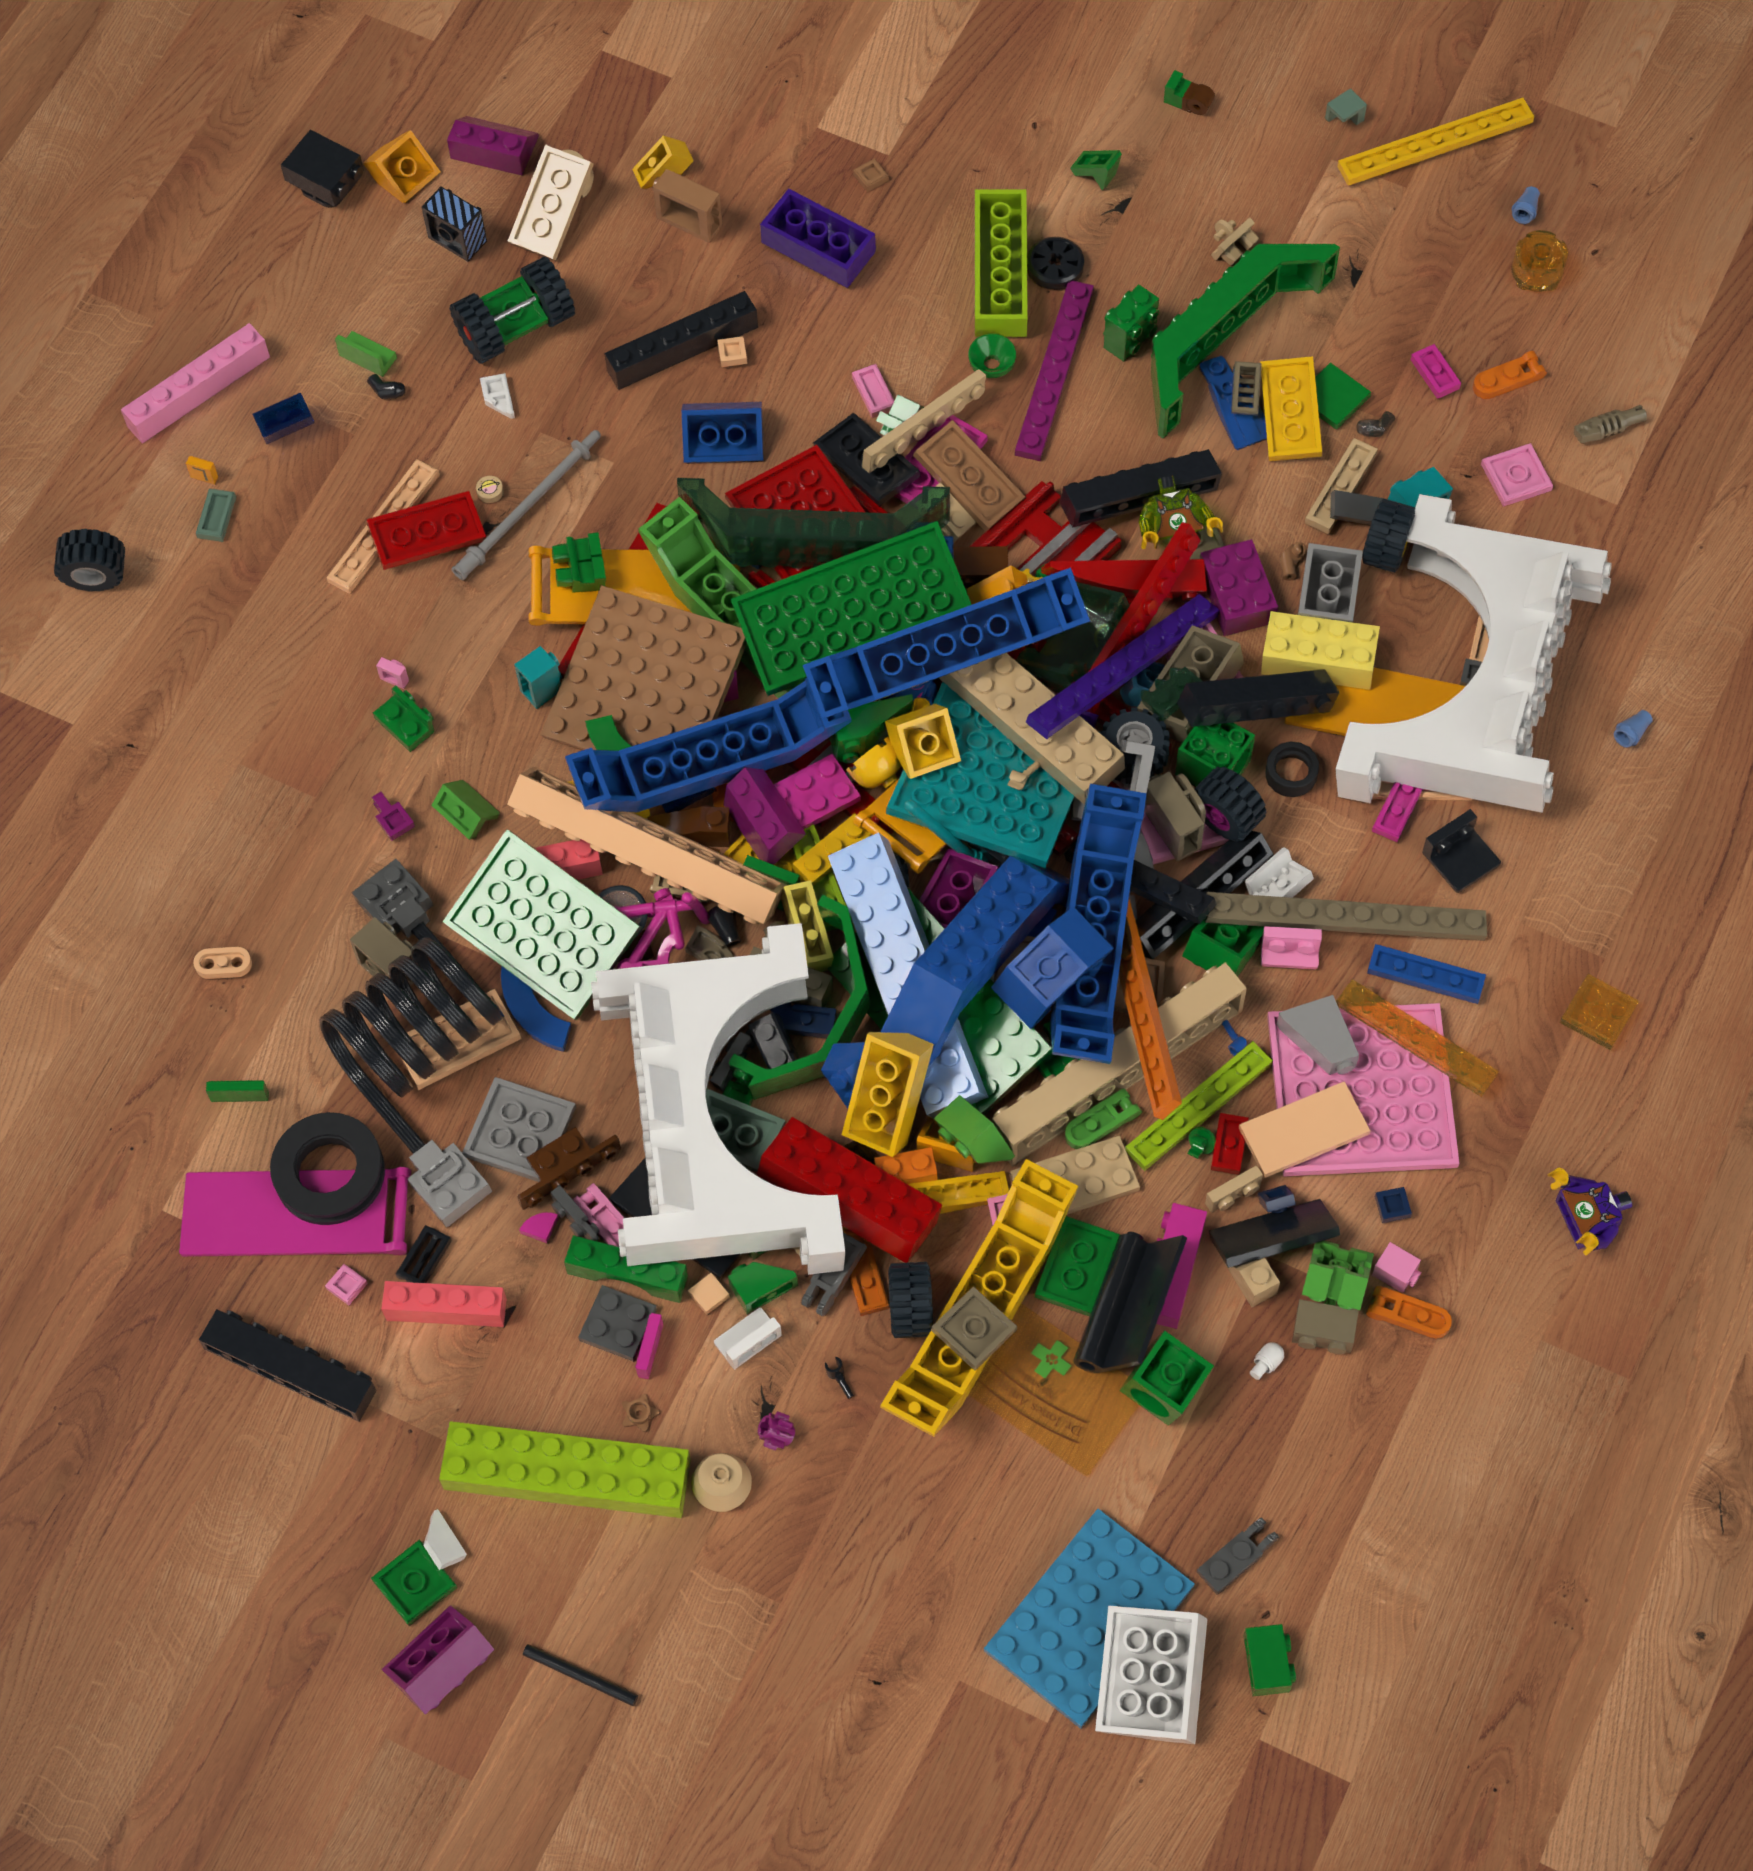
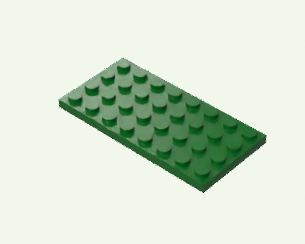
(848, 603)
(997, 1038)

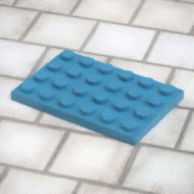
(1060, 1626)

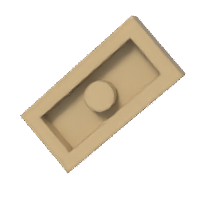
(1225, 1195)

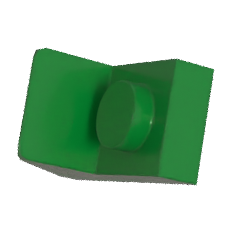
(1099, 164)

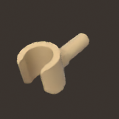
(1018, 779)

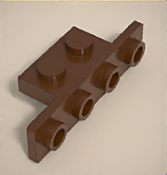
(564, 1161)

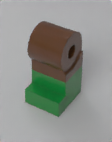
(1187, 94)

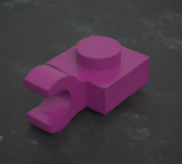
(392, 818)

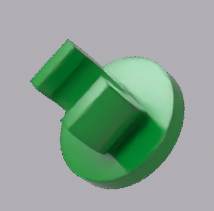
(1201, 1142)

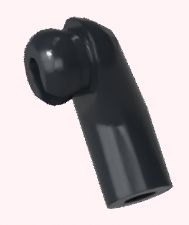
(386, 390)

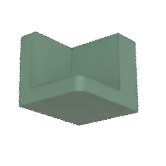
(1346, 107)

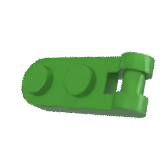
(1101, 1120)

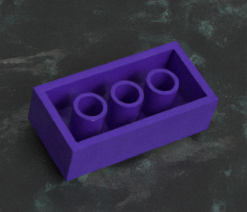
(818, 238)

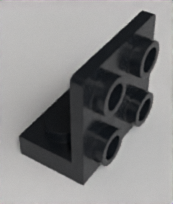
(1460, 852)

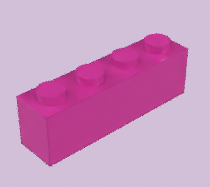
(1178, 1222)

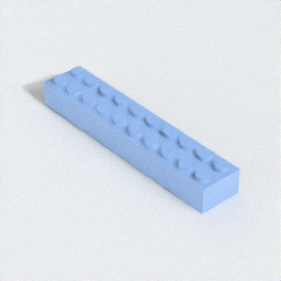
(892, 944)

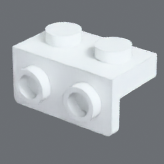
(1279, 877)

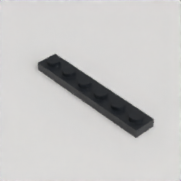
(1165, 891)

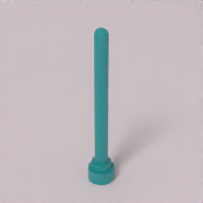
(941, 831)

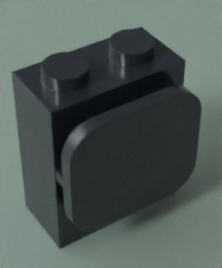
(322, 169)

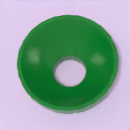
(992, 347)

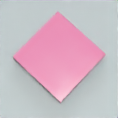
(1516, 474)

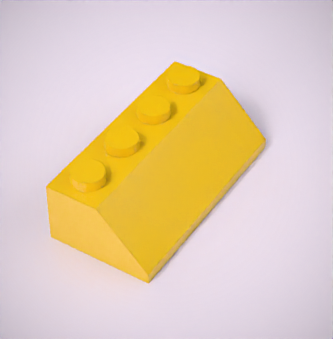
(887, 1090)

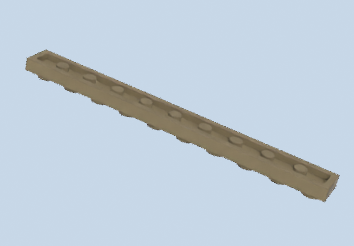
(1348, 916)

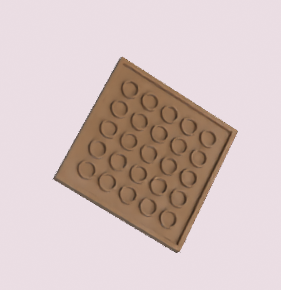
(645, 668)

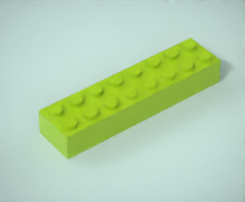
(565, 1469)

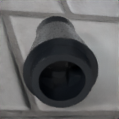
(725, 925)

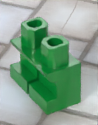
(584, 562)

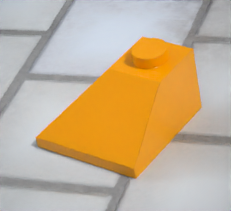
(402, 166)

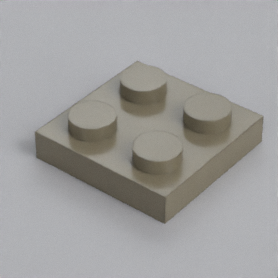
(974, 1328)

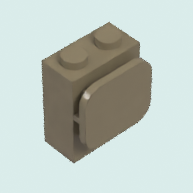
(1176, 813)

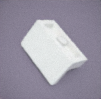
(748, 1337)

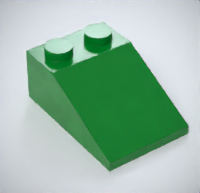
(867, 727)
(1220, 943)

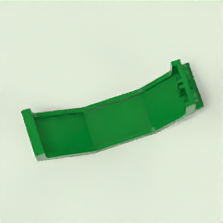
(769, 1081)

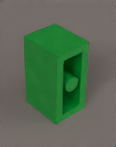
(1268, 1660)

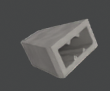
(1321, 1034)

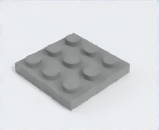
(515, 1125)

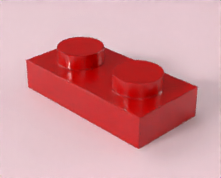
(1228, 1144)

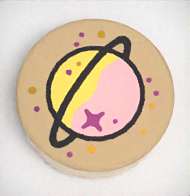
(489, 489)

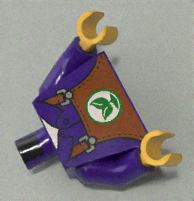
(1589, 1209)

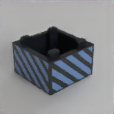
(454, 223)

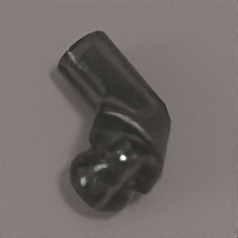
(1375, 428)

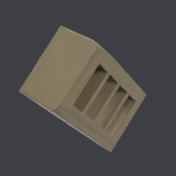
(1246, 368)

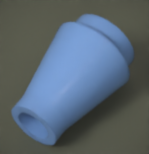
(1526, 206)
(1631, 730)

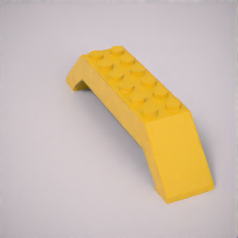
(1001, 1272)

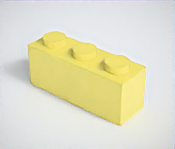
(801, 907)

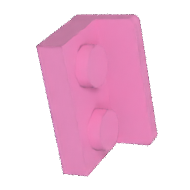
(1290, 947)

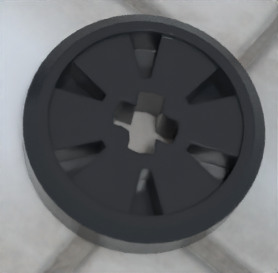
(1057, 250)

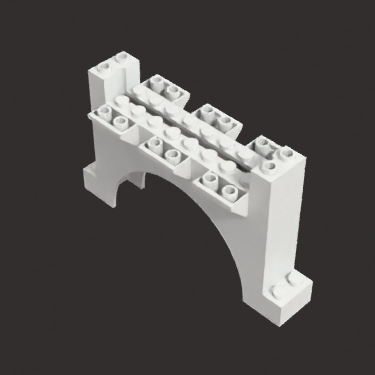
(1483, 735)
(697, 1189)

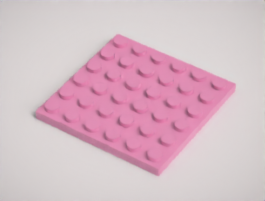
(1395, 1091)

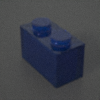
(283, 418)

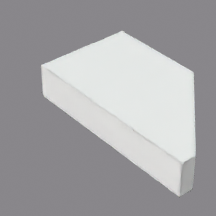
(497, 394)
(442, 1543)

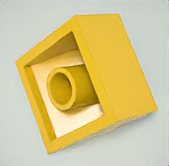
(923, 740)

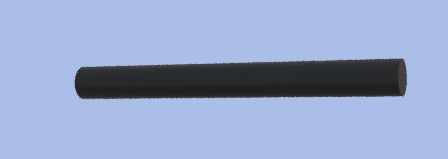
(580, 1675)

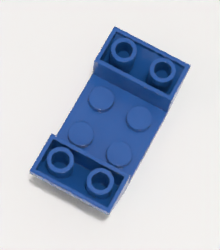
(1050, 966)

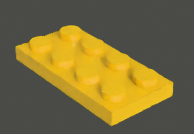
(1291, 409)

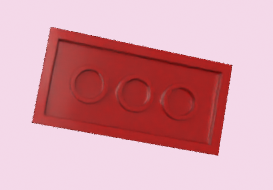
(426, 530)

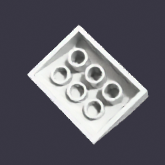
(1151, 1674)

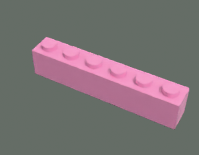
(195, 383)

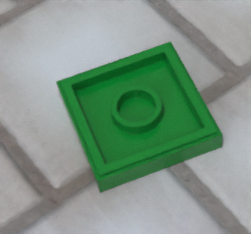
(1338, 395)
(413, 1583)

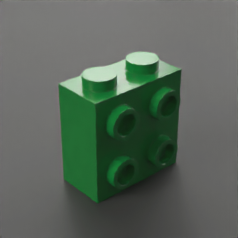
(1131, 322)

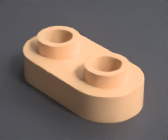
(223, 962)

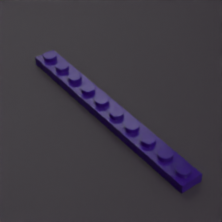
(1120, 667)

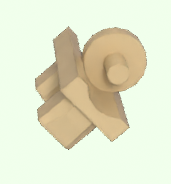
(1243, 235)

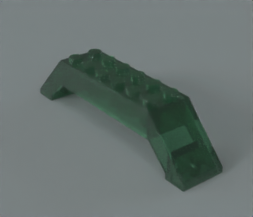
(804, 536)

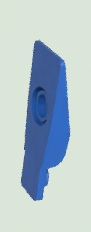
(1241, 428)

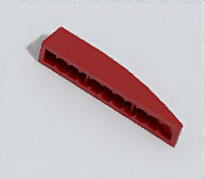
(1130, 575)

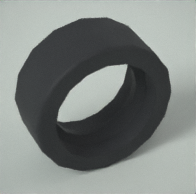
(1292, 750)

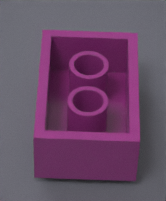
(1238, 587)

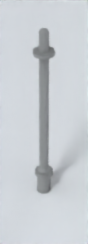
(476, 555)

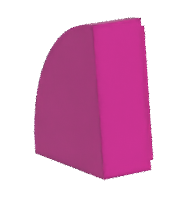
(539, 1226)

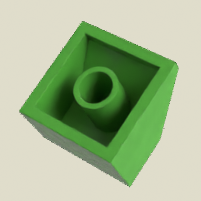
(972, 1133)

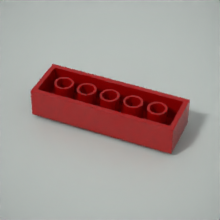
(869, 1198)

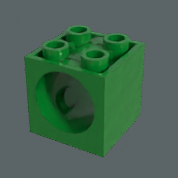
(1214, 747)
(1167, 1378)

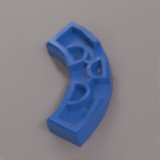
(531, 1015)

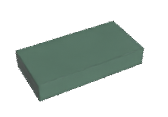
(216, 515)

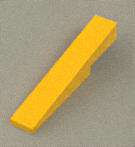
(964, 1191)

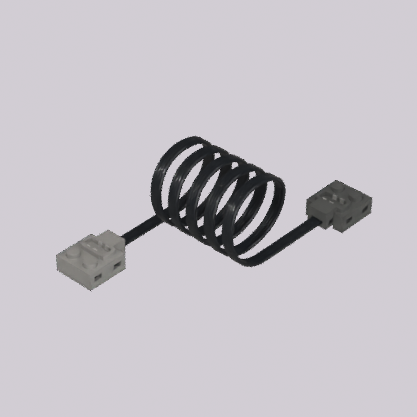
(393, 896)

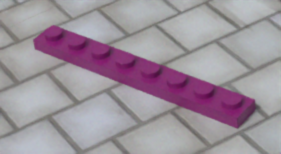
(1054, 370)

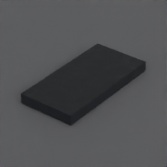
(845, 448)
(1274, 1233)

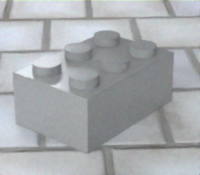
(1330, 582)

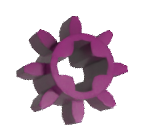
(776, 1430)

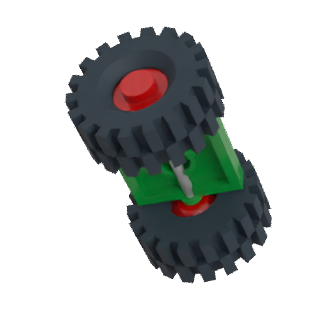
(512, 310)

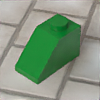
(760, 1284)

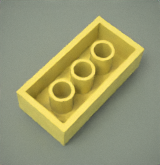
(1315, 643)

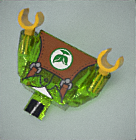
(1169, 509)

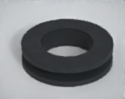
(320, 1131)

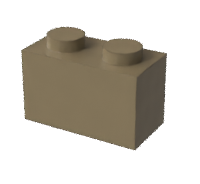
(1324, 1327)

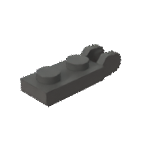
(834, 1281)
(1235, 1557)

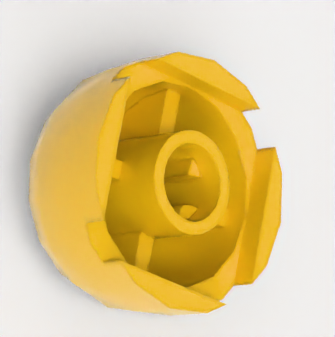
(876, 767)

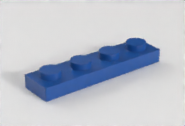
(1426, 974)

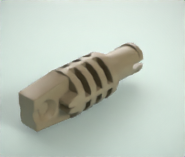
(1608, 424)

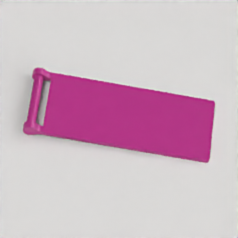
(246, 1217)

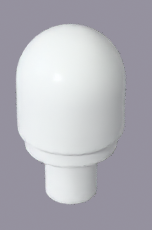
(1267, 1360)

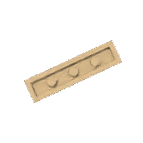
(1344, 478)

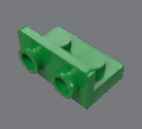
(405, 719)

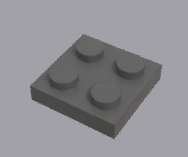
(616, 1323)

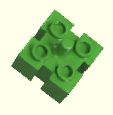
(1338, 1275)

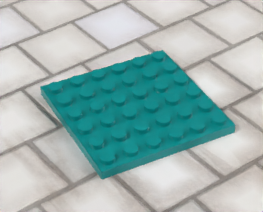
(975, 795)

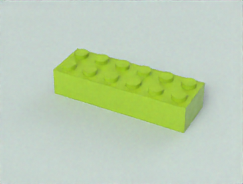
(1001, 262)

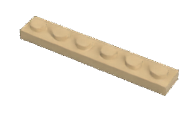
(923, 421)

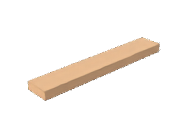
(362, 551)

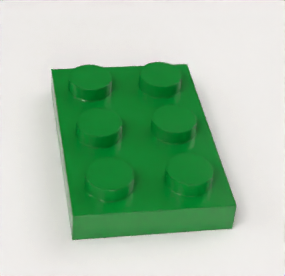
(1076, 1266)

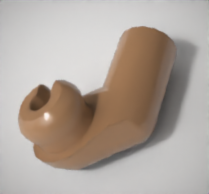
(1290, 558)

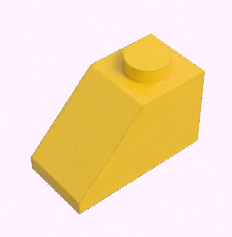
(665, 154)

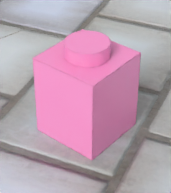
(1397, 1268)

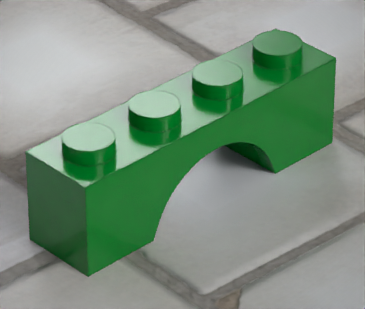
(600, 1260)

